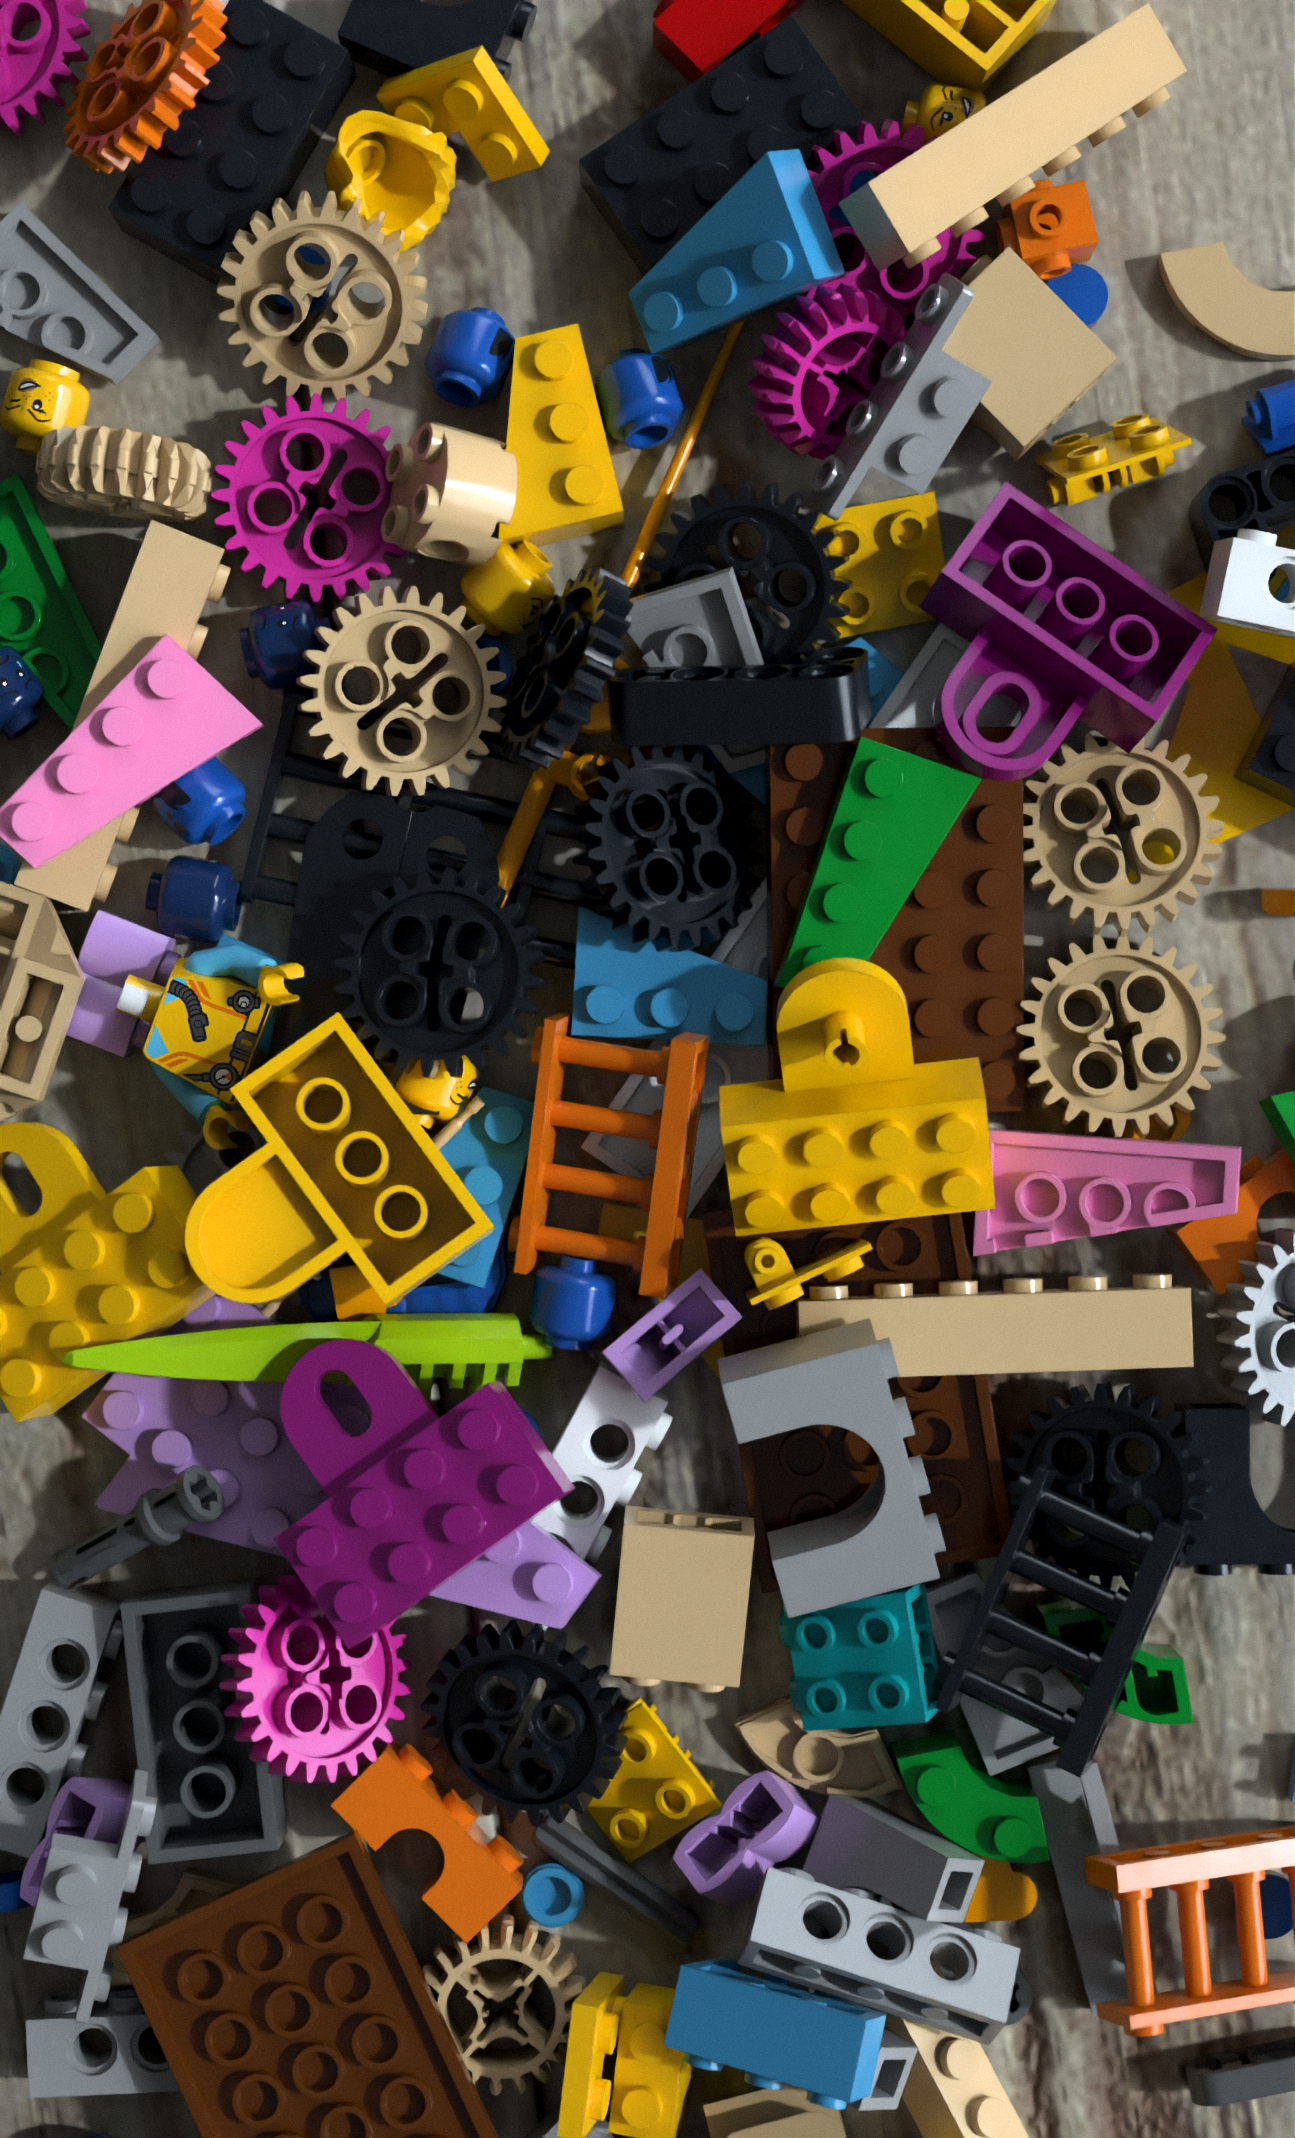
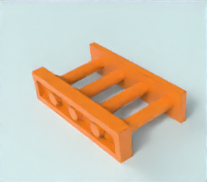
(668, 1130)
(1187, 1871)

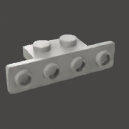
(911, 410)
(81, 1896)

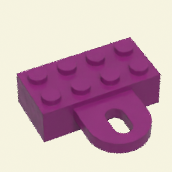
(1058, 634)
(408, 1494)

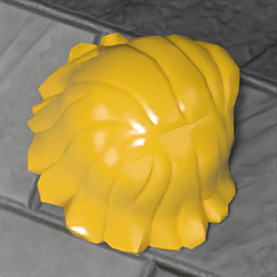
(392, 170)

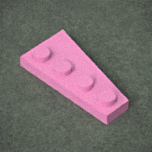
(132, 745)
(1099, 1185)

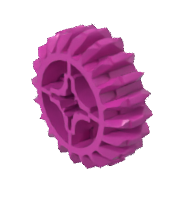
(835, 333)

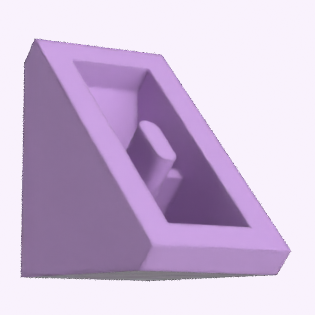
(672, 1335)

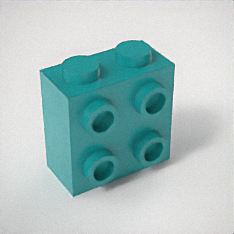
(864, 1662)

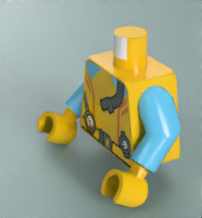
(209, 1028)

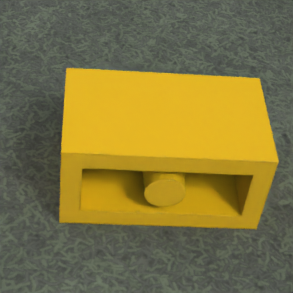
(649, 2077)

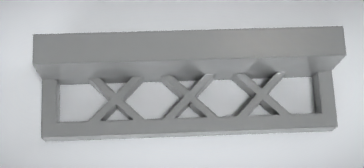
(1078, 1826)

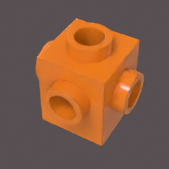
(1049, 228)

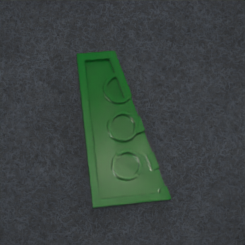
(41, 605)
(872, 852)

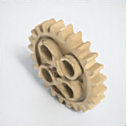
(274, 266)
(436, 737)
(1172, 818)
(1176, 1025)

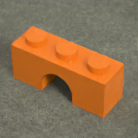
(1219, 1243)
(400, 1795)

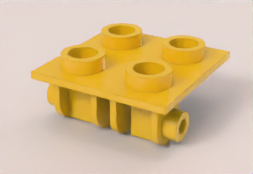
(1135, 443)
(892, 561)
(780, 1283)
(654, 1789)

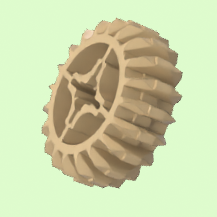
(123, 474)
(521, 2022)

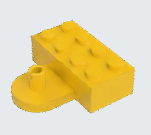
(854, 1119)
(336, 1178)

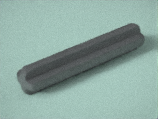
(616, 1880)

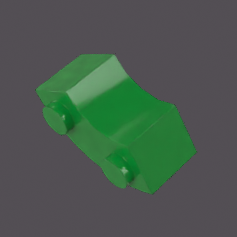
(1157, 1681)
(969, 1805)

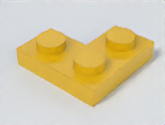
(471, 98)
(591, 2036)

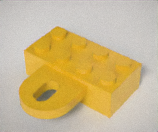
(84, 1267)

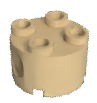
(449, 494)

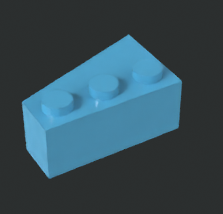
(740, 258)
(774, 2032)

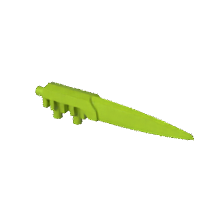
(424, 1343)

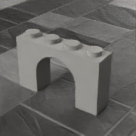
(839, 1382)
(888, 1854)

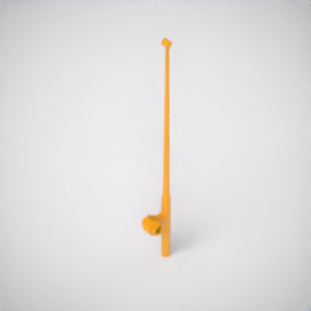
(572, 769)

